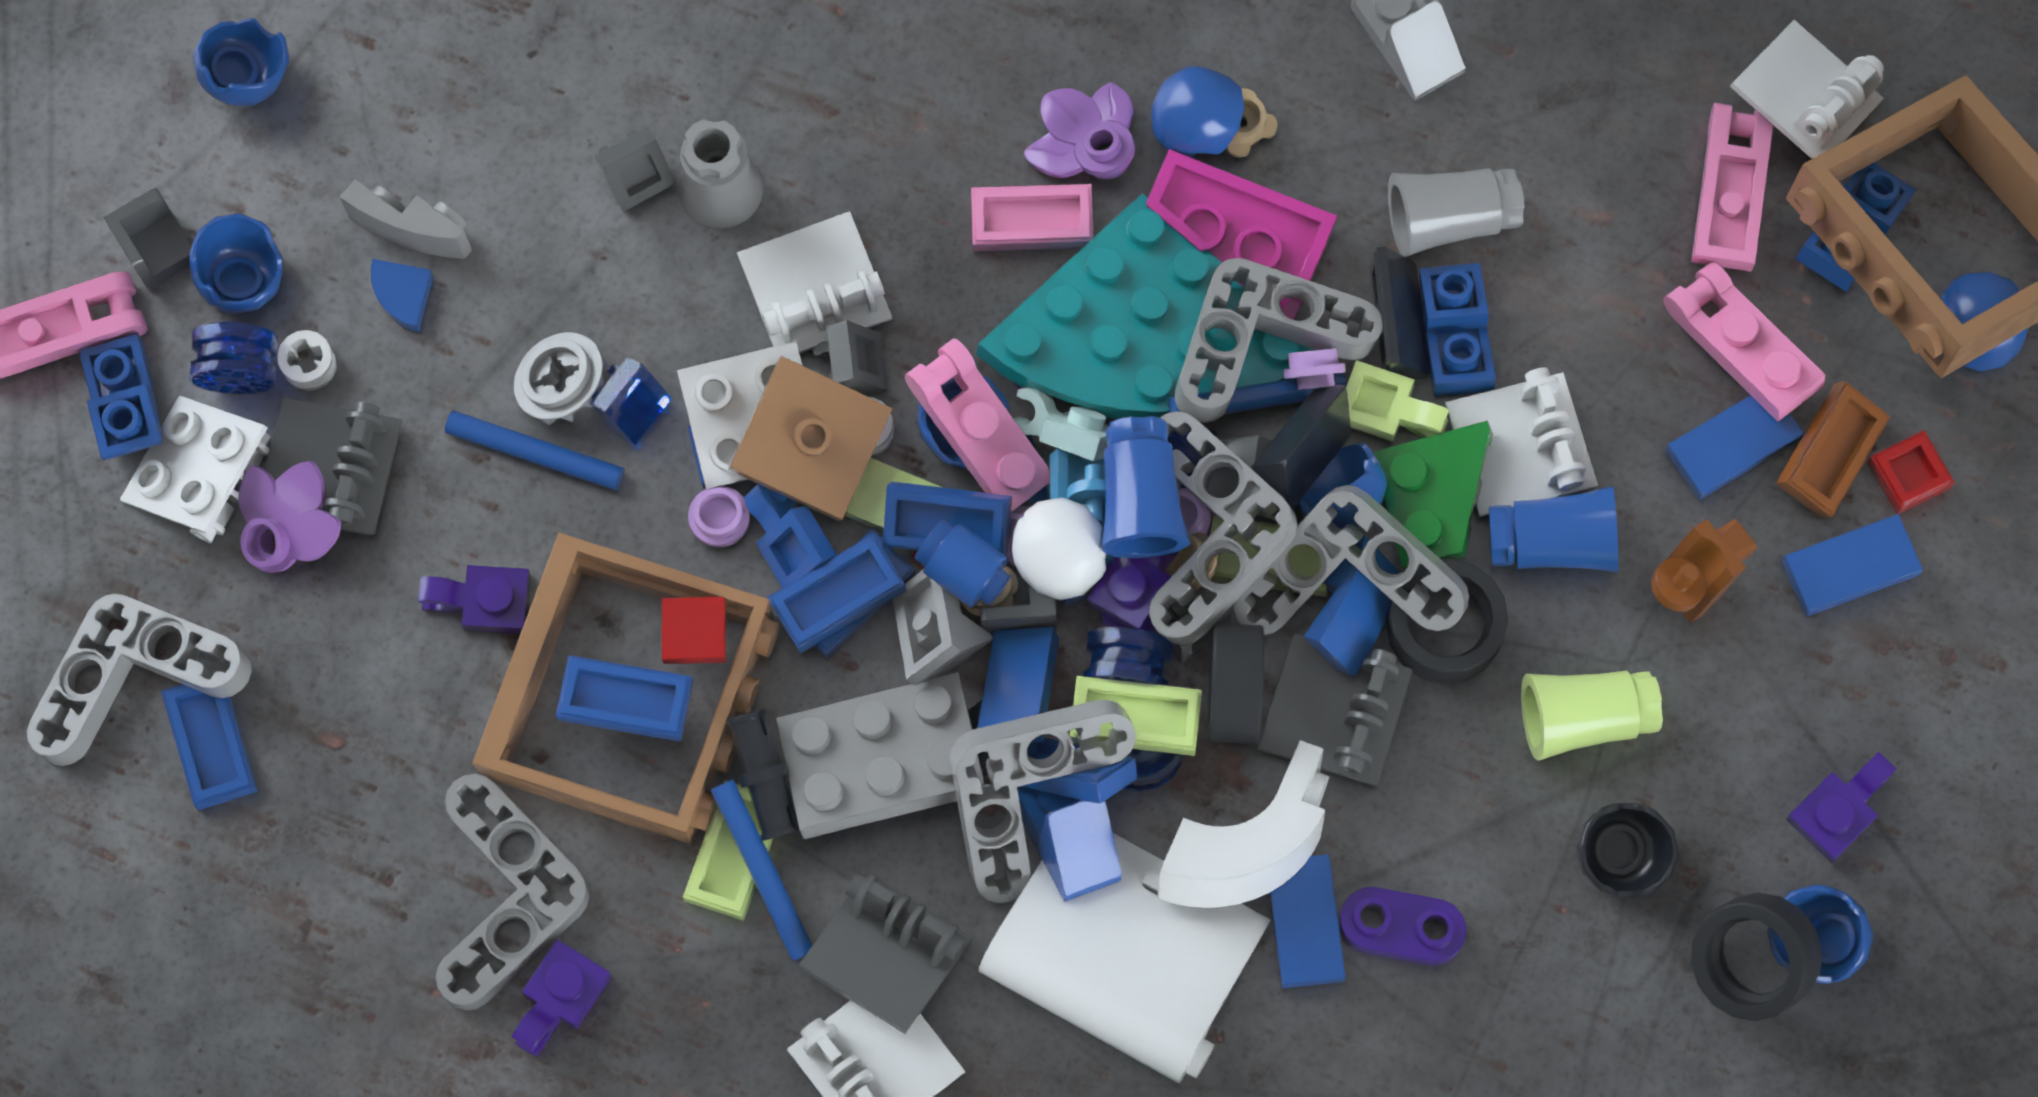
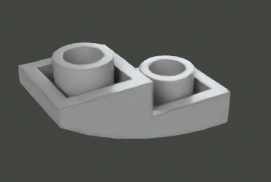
(418, 227)

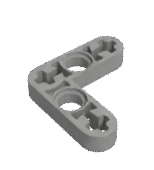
(1261, 311)
(1238, 515)
(1336, 545)
(129, 647)
(1012, 767)
(524, 904)

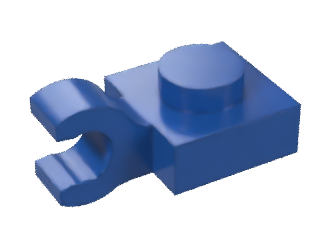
(792, 537)

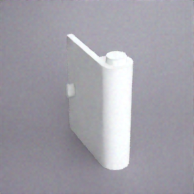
(1126, 962)

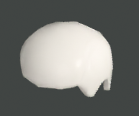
(1059, 548)

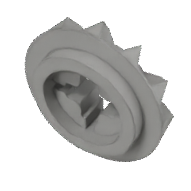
(541, 370)

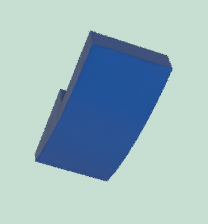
(1881, 198)
(1457, 329)
(121, 397)
(1352, 615)

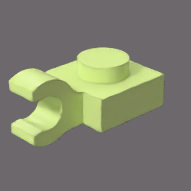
(1383, 402)

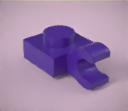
(1129, 588)
(489, 599)
(1837, 811)
(563, 991)

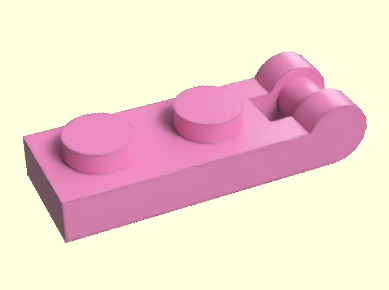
(1732, 189)
(64, 322)
(1745, 342)
(978, 426)

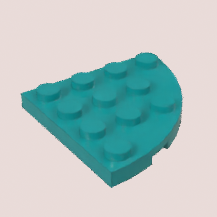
(1121, 322)

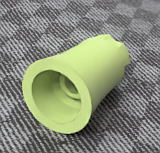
(1588, 710)

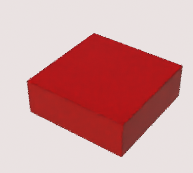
(1910, 472)
(693, 630)

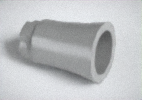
(718, 177)
(1452, 207)

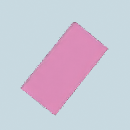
(1031, 217)

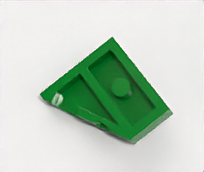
(1436, 487)

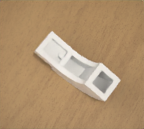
(1252, 858)

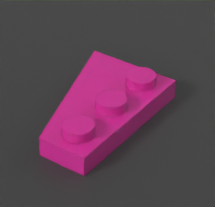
(1241, 219)

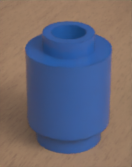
(963, 564)

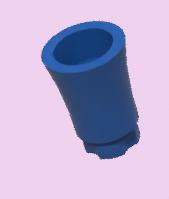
(1141, 491)
(1557, 532)

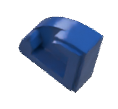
(402, 291)

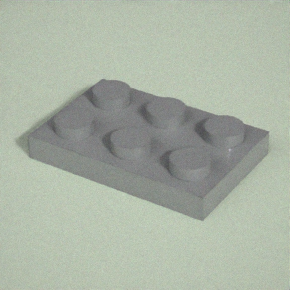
(875, 755)

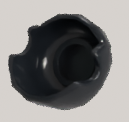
(1627, 850)

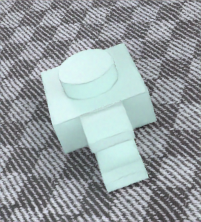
(1076, 431)

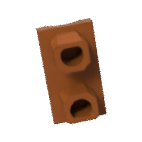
(1702, 568)

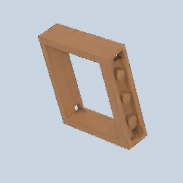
(1876, 264)
(535, 648)

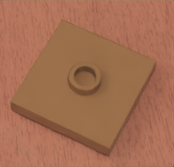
(810, 438)

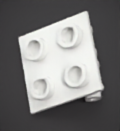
(1810, 90)
(814, 282)
(721, 404)
(1534, 442)
(197, 467)
(867, 1057)

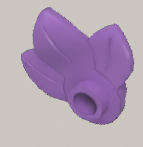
(1079, 127)
(289, 512)

